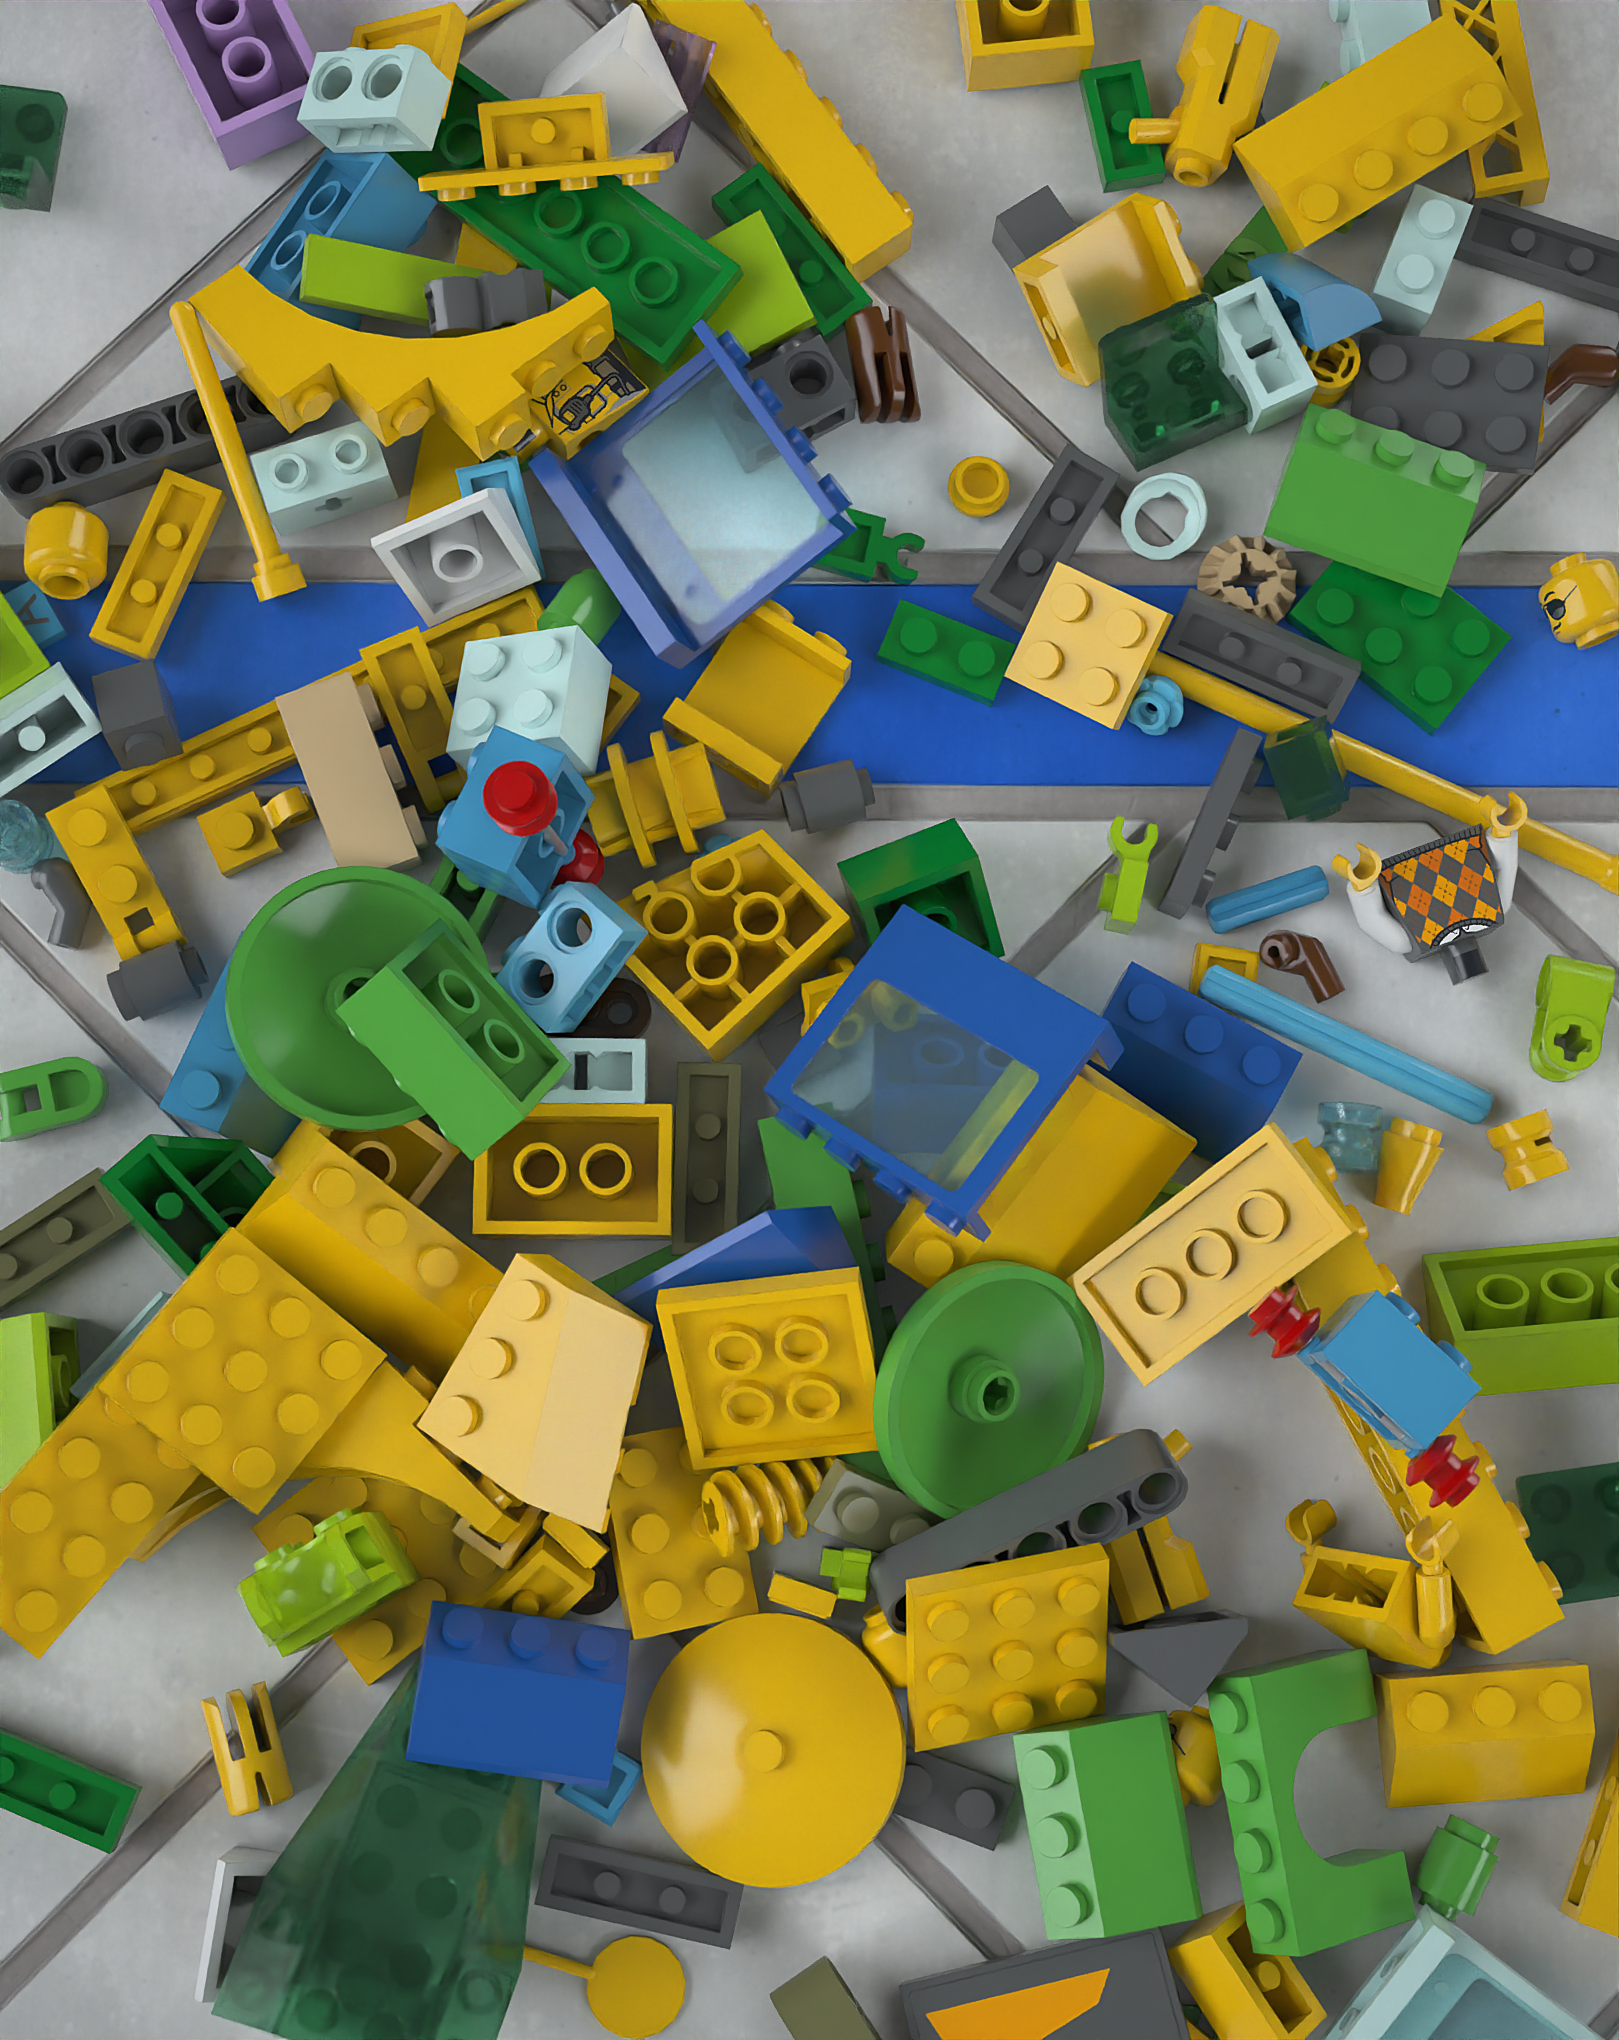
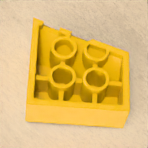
(732, 940)
(545, 1390)

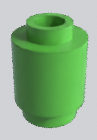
(583, 602)
(1456, 1868)

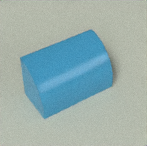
(1314, 301)

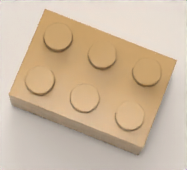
(351, 775)

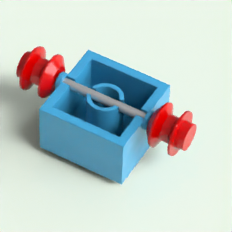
(520, 821)
(1387, 1375)

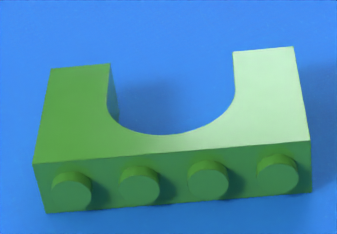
(1260, 1730)

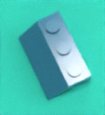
(345, 198)
(218, 1092)

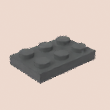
(1456, 395)

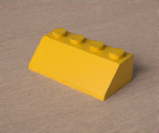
(1376, 130)
(372, 1256)

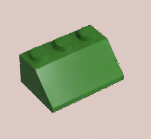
(1375, 499)
(454, 1040)
(1107, 1825)

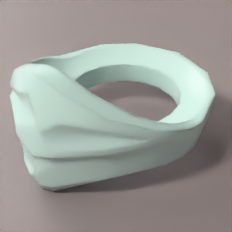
(1155, 487)

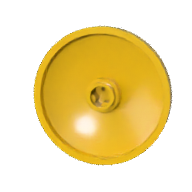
(773, 1749)

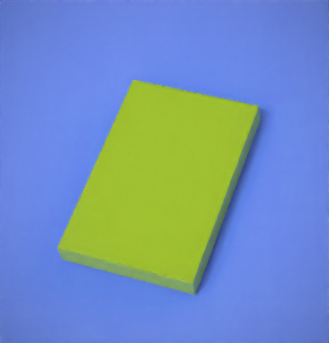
(759, 310)

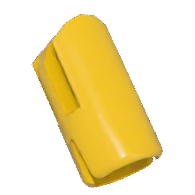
(266, 1766)

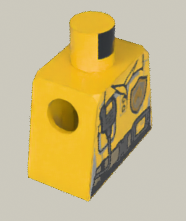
(580, 407)

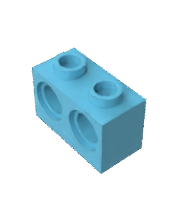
(578, 968)

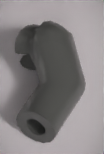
(69, 898)

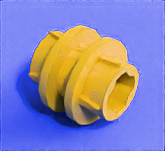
(653, 799)

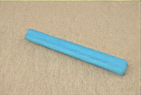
(1345, 1045)

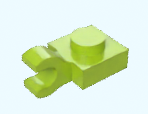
(1123, 891)
(848, 1571)

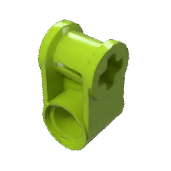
(1570, 1005)

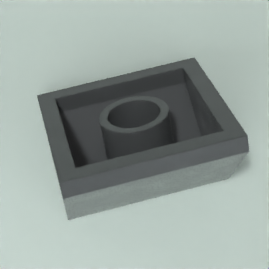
(1180, 1650)

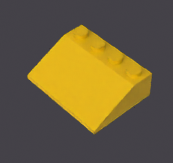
(1065, 1194)

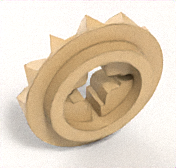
(1262, 559)

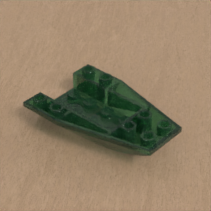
(392, 1902)

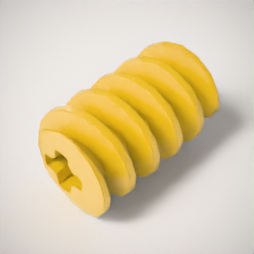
(761, 1500)

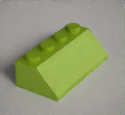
(1529, 1313)
(35, 1378)

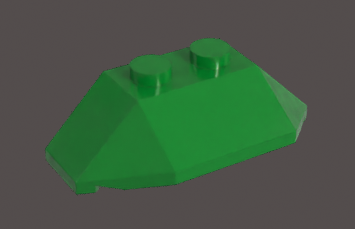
(186, 1193)

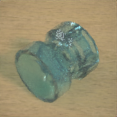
(26, 844)
(1350, 1134)

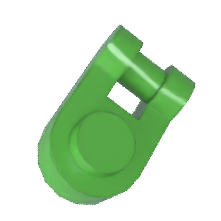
(69, 1094)

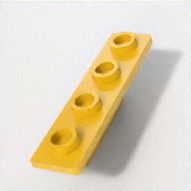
(542, 142)

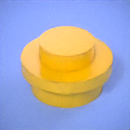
(978, 487)

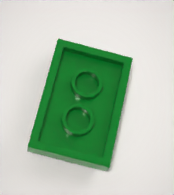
(1411, 644)

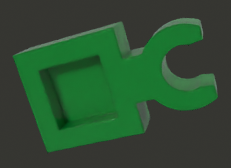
(869, 549)

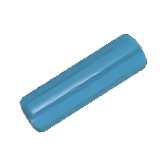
(1267, 899)

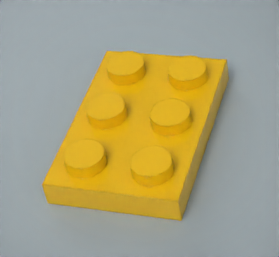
(661, 1546)

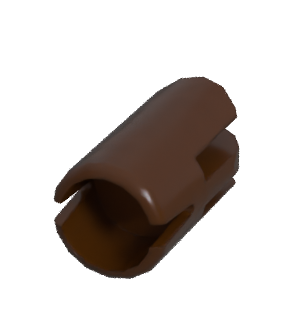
(882, 366)

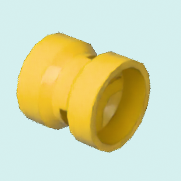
(1336, 378)
(1527, 1149)

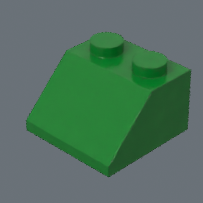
(932, 874)

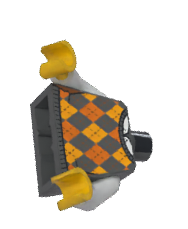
(1440, 891)

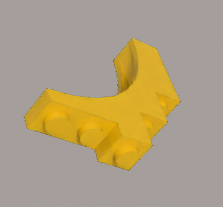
(397, 383)
(375, 1440)

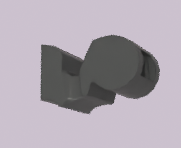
(492, 301)

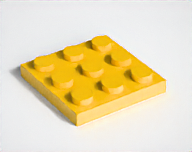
(772, 1367)
(242, 1371)
(446, 1563)
(1006, 1646)

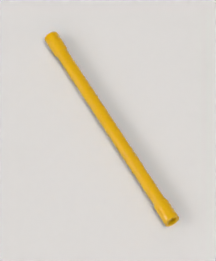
(1390, 771)

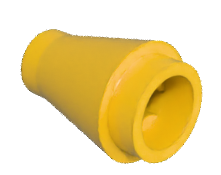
(1405, 1163)

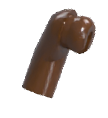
(1581, 365)
(1304, 957)

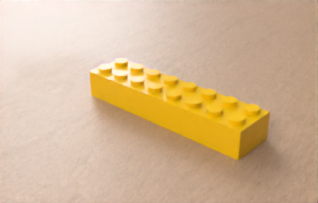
(1493, 1575)

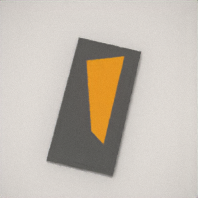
(1055, 1992)

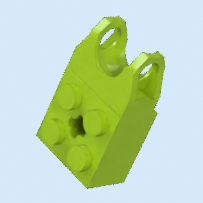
(324, 1585)

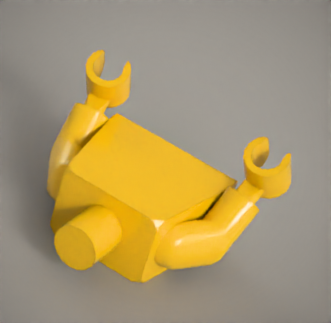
(1374, 1599)

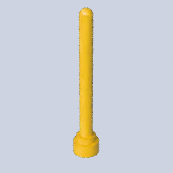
(274, 570)

